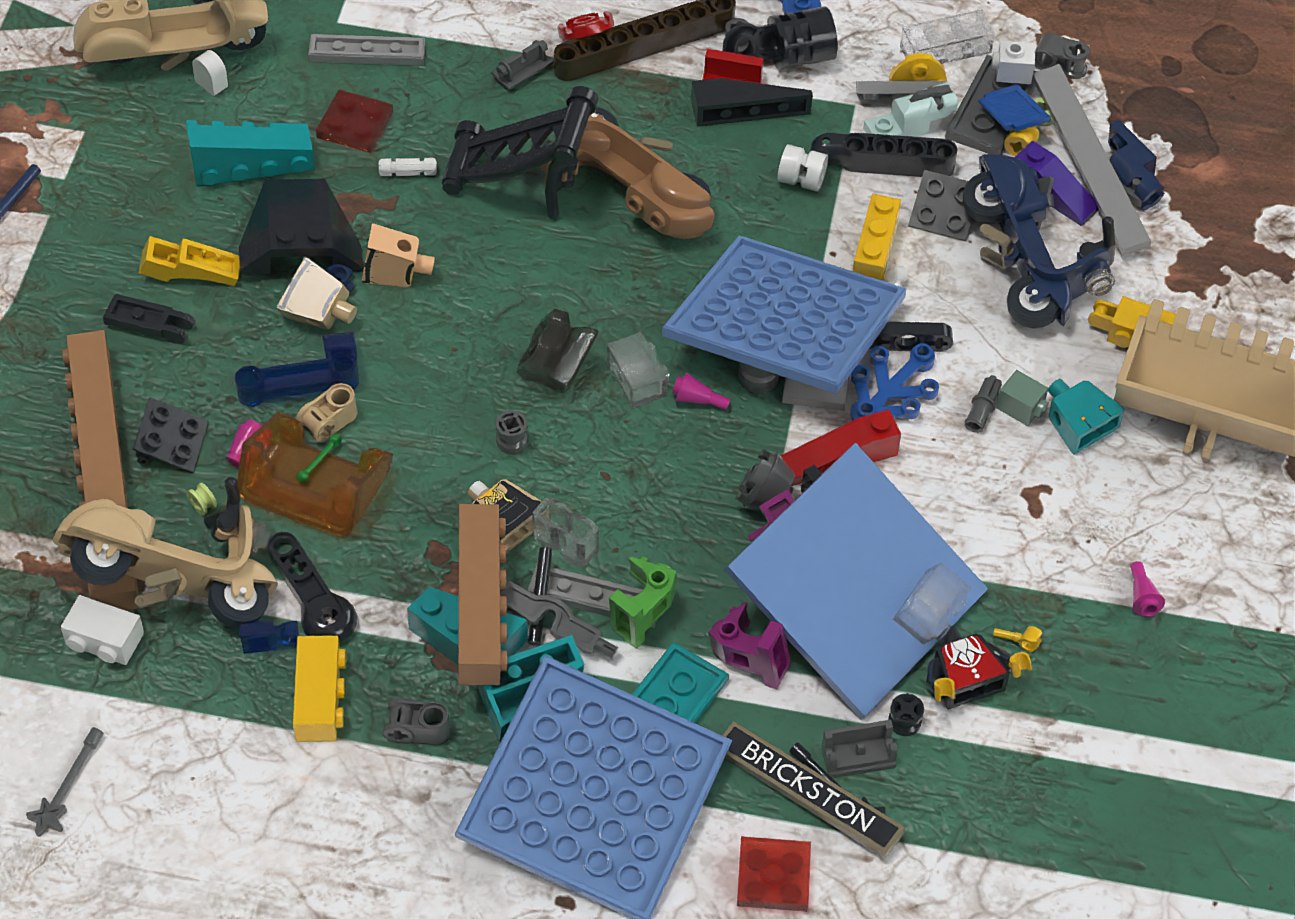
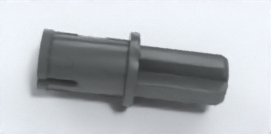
(983, 404)

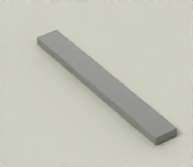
(1091, 159)

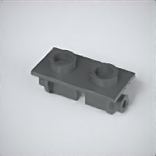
(523, 65)

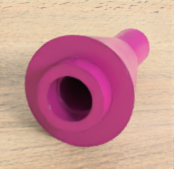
(693, 391)
(1146, 597)

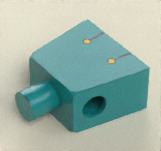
(1082, 413)

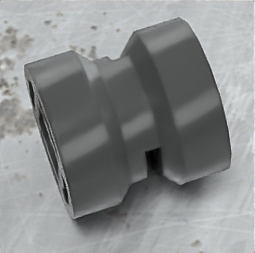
(511, 432)

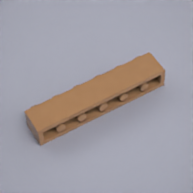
(479, 595)

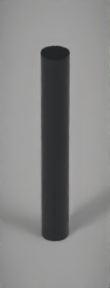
(541, 588)

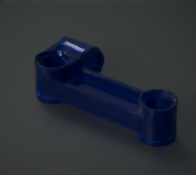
(301, 378)

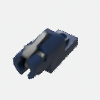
(1134, 166)

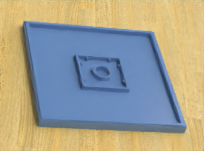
(841, 572)

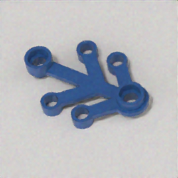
(893, 388)

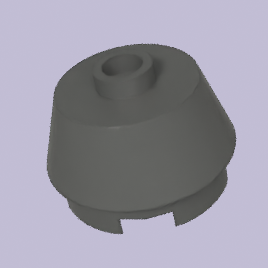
(765, 480)

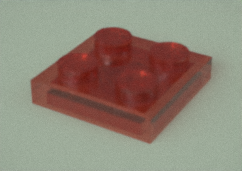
(354, 121)
(774, 874)

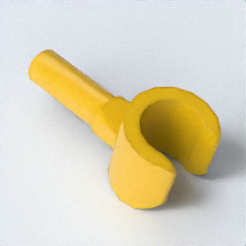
(1028, 640)

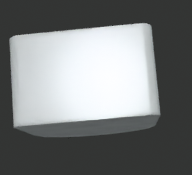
(210, 72)

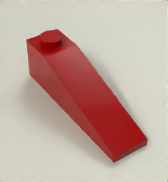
(873, 433)

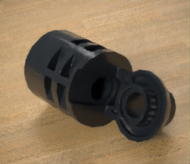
(788, 38)

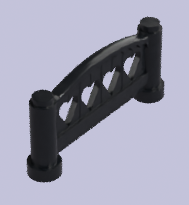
(473, 141)

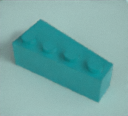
(248, 151)

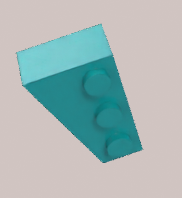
(435, 621)

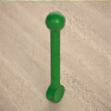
(303, 476)

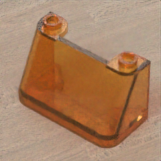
(336, 488)

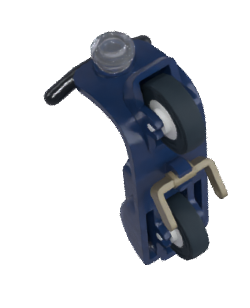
(1009, 196)

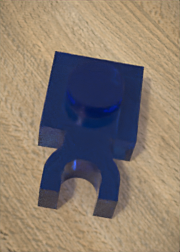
(264, 636)

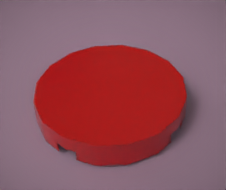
(585, 25)

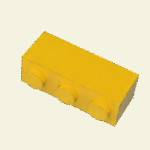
(877, 236)
(318, 688)

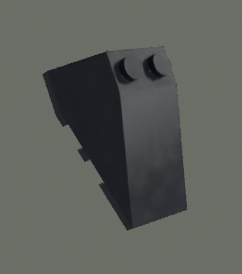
(297, 221)

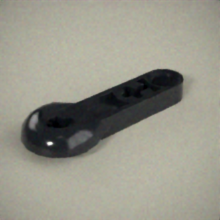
(312, 592)

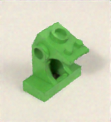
(637, 614)

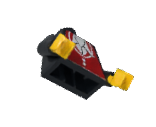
(971, 669)

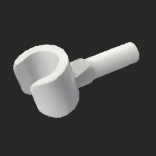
(896, 277)

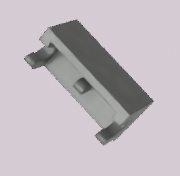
(859, 749)

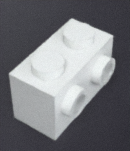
(102, 630)

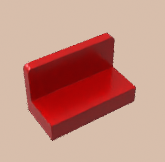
(732, 66)

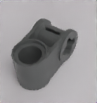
(1060, 50)
(415, 721)

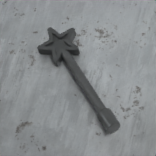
(49, 814)

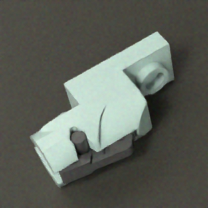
(914, 112)

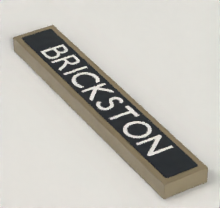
(812, 791)

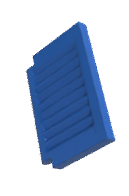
(1013, 108)

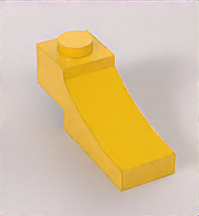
(188, 261)

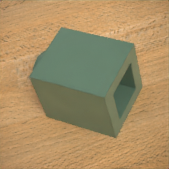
(1022, 398)

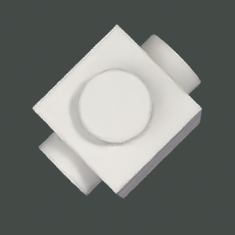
(1014, 62)

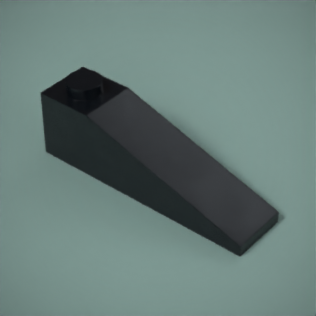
(740, 101)

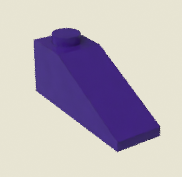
(1068, 194)

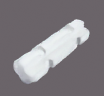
(408, 167)

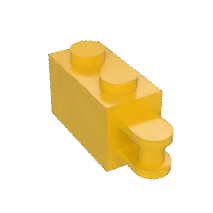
(1122, 318)

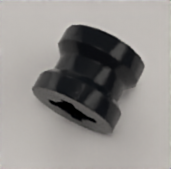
(910, 706)

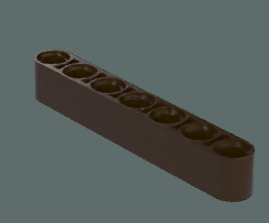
(641, 38)

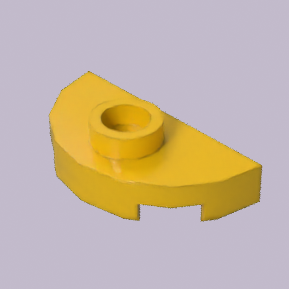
(918, 68)

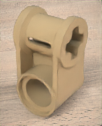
(325, 415)

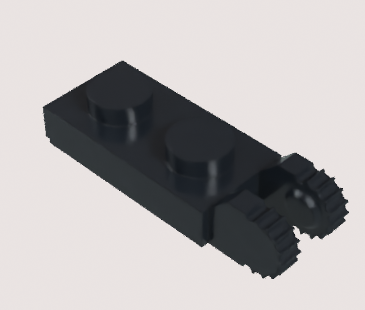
(148, 318)

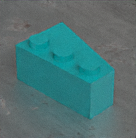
(504, 699)

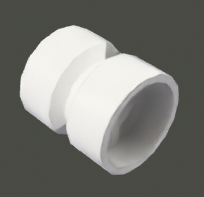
(792, 167)

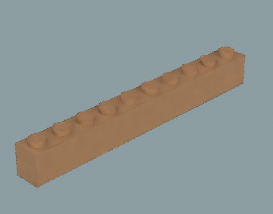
(98, 441)

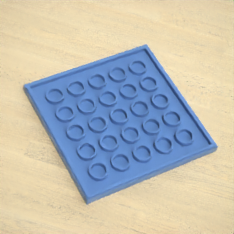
(785, 313)
(594, 789)

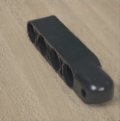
(888, 153)

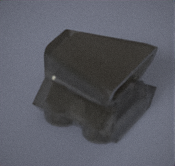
(556, 351)

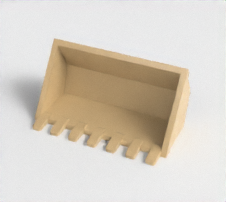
(1210, 381)

